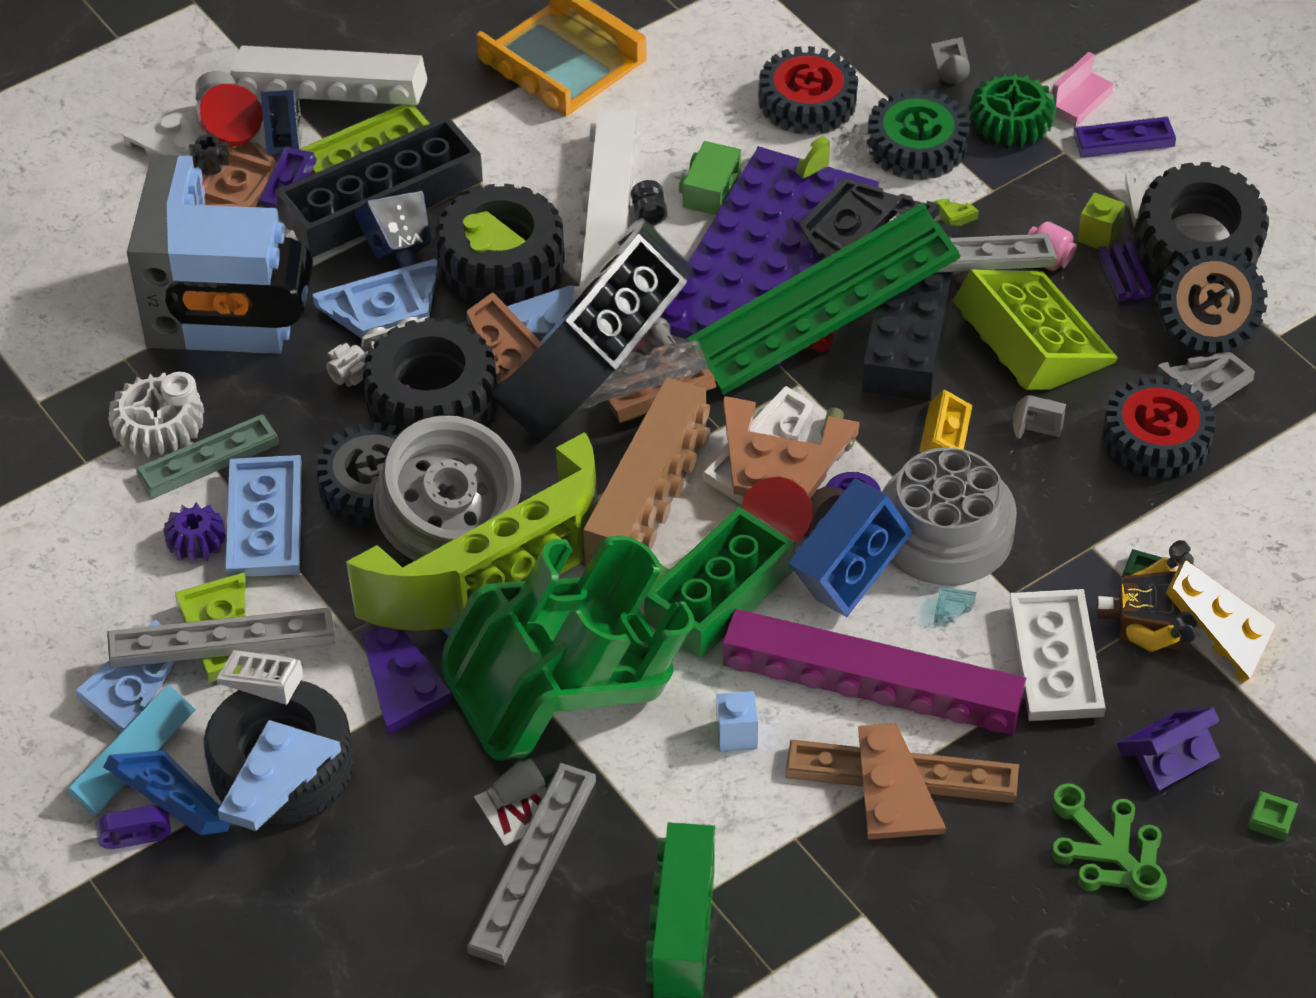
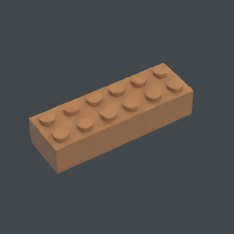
(652, 468)

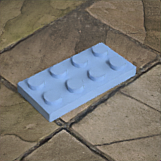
(264, 516)

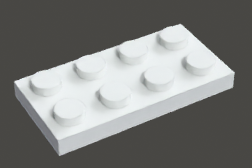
(1057, 655)

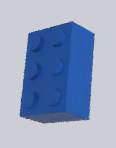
(850, 547)

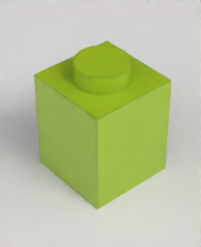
(1101, 221)

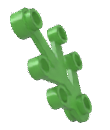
(1109, 848)

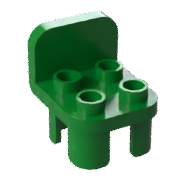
(560, 644)

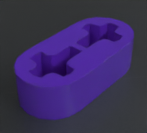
(133, 827)

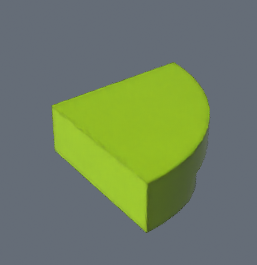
(816, 159)
(956, 213)

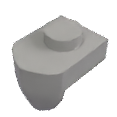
(951, 60)
(1038, 416)

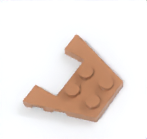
(764, 456)

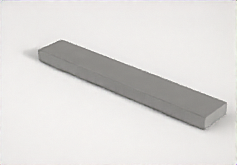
(220, 637)
(531, 864)

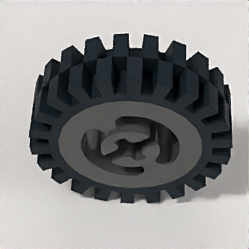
(359, 452)

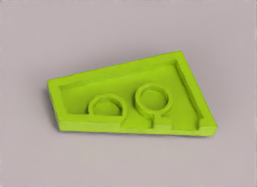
(210, 602)

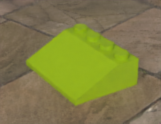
(1031, 327)

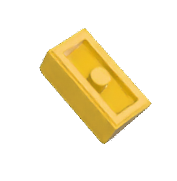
(946, 422)

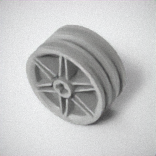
(447, 486)

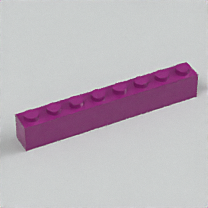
(874, 671)

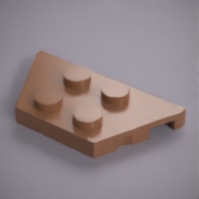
(242, 180)

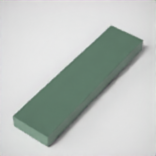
(206, 456)

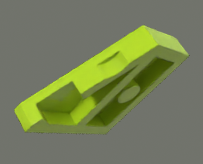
(489, 233)

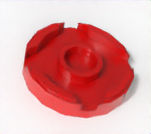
(230, 114)
(780, 505)

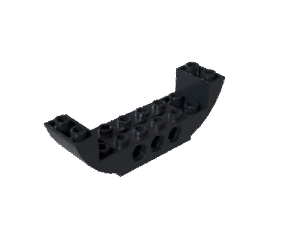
(595, 332)

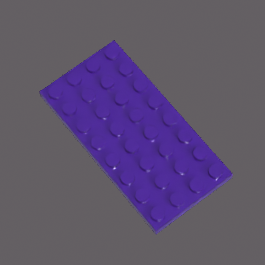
(752, 240)

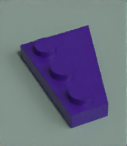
(402, 678)

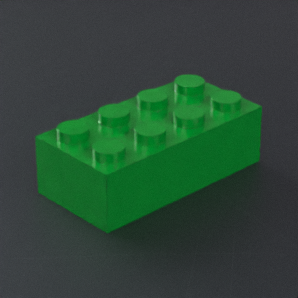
(722, 573)
(681, 911)

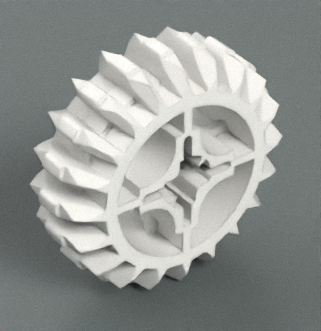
(138, 428)

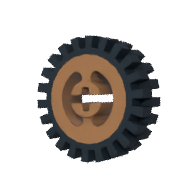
(1192, 271)

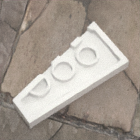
(782, 418)

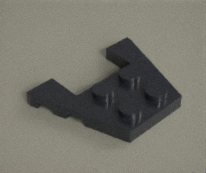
(853, 212)

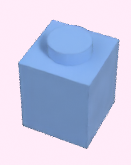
(736, 721)

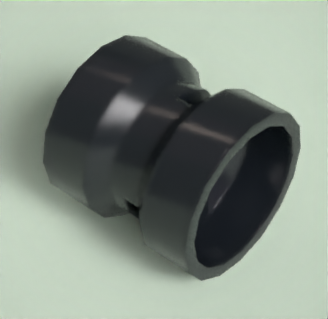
(649, 201)

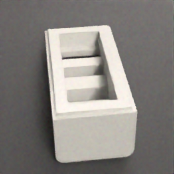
(268, 687)

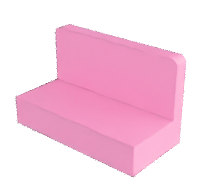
(1080, 91)

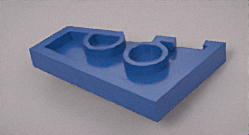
(169, 787)

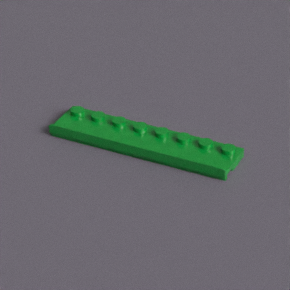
(825, 297)

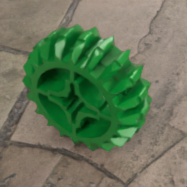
(1012, 109)

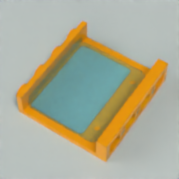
(566, 53)

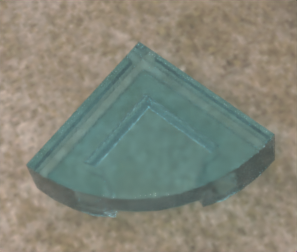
(953, 603)

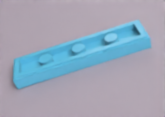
(145, 733)

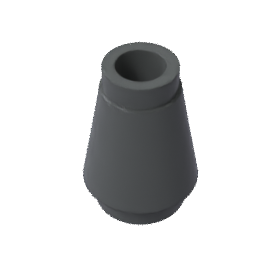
(516, 784)

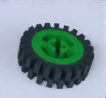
(895, 134)

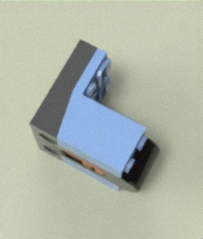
(212, 271)

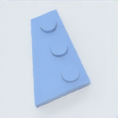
(123, 692)
(272, 771)

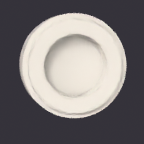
(178, 389)

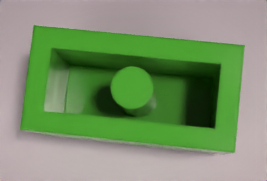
(710, 177)

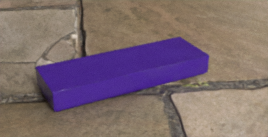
(1124, 136)

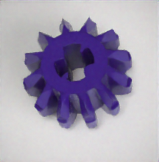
(194, 532)

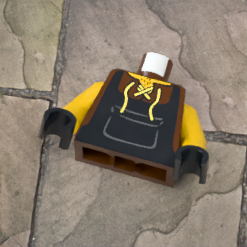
(1145, 610)

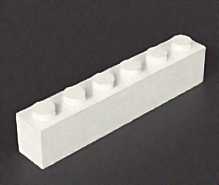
(332, 74)

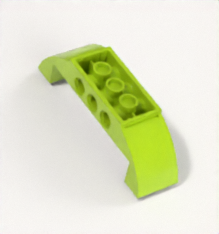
(502, 550)

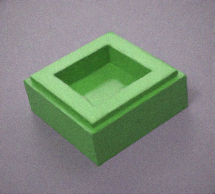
(1272, 815)

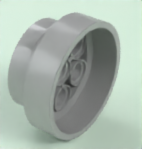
(957, 516)

